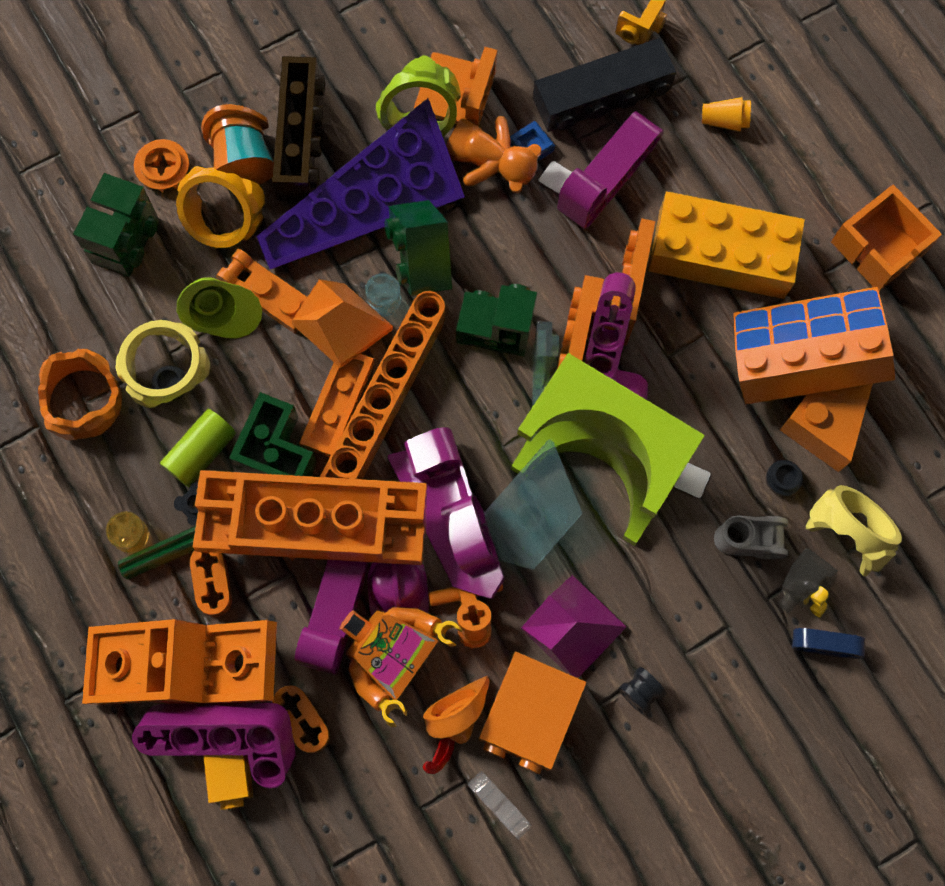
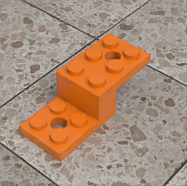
(586, 299)
(180, 663)

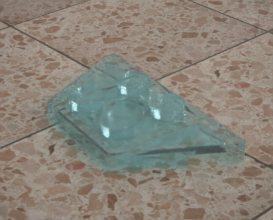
(533, 510)

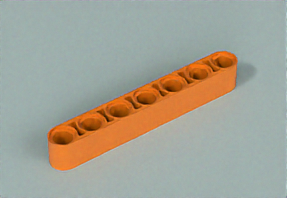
(387, 387)

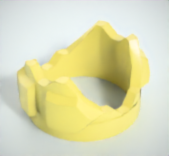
(126, 366)
(835, 512)

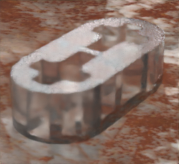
(499, 805)

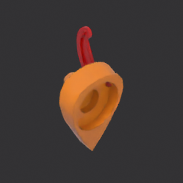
(453, 720)

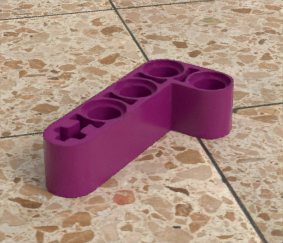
(591, 190)
(610, 343)
(323, 642)
(222, 729)

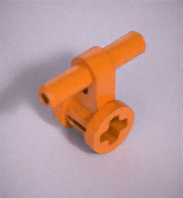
(469, 612)

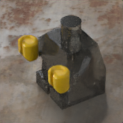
(807, 582)

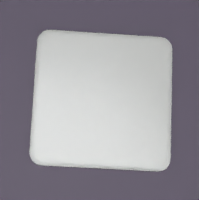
(554, 176)
(693, 480)

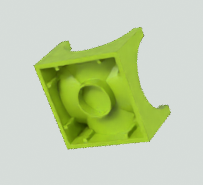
(604, 419)

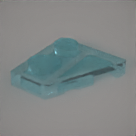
(544, 357)

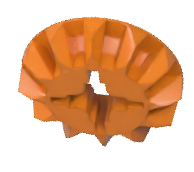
(150, 157)

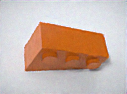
(829, 423)

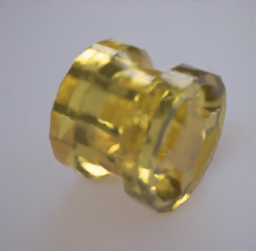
(121, 527)

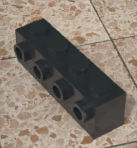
(604, 85)

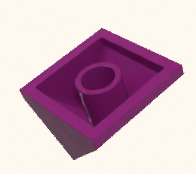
(573, 627)

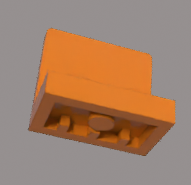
(474, 82)

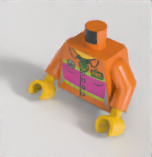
(390, 652)

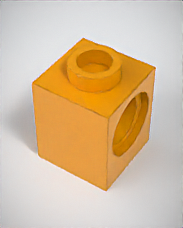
(228, 780)

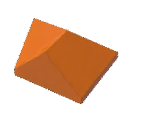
(339, 322)

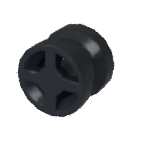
(642, 691)

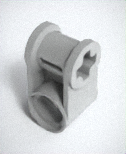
(760, 537)

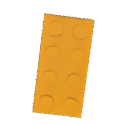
(726, 245)

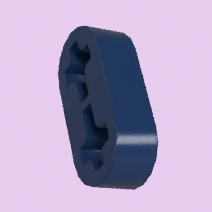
(828, 643)

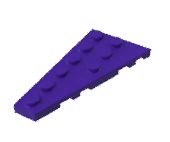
(396, 169)

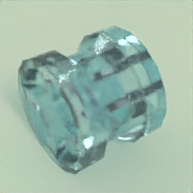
(383, 286)

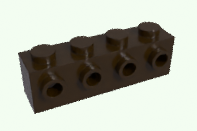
(297, 128)

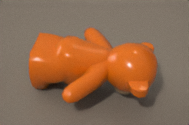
(493, 155)

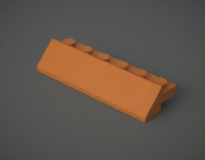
(311, 517)

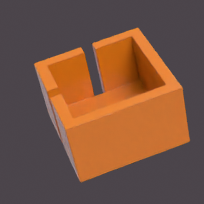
(886, 237)

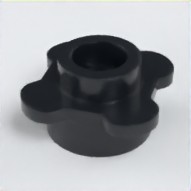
(185, 504)

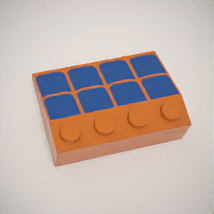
(813, 346)

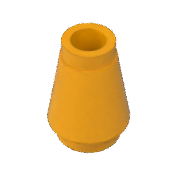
(728, 114)

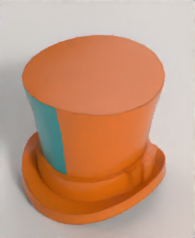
(238, 141)

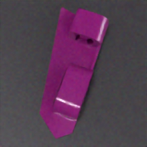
(453, 514)

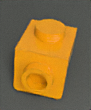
(639, 30)

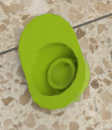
(219, 308)

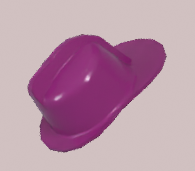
(397, 586)

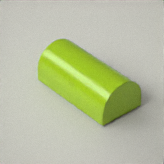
(198, 447)

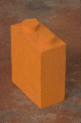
(531, 713)

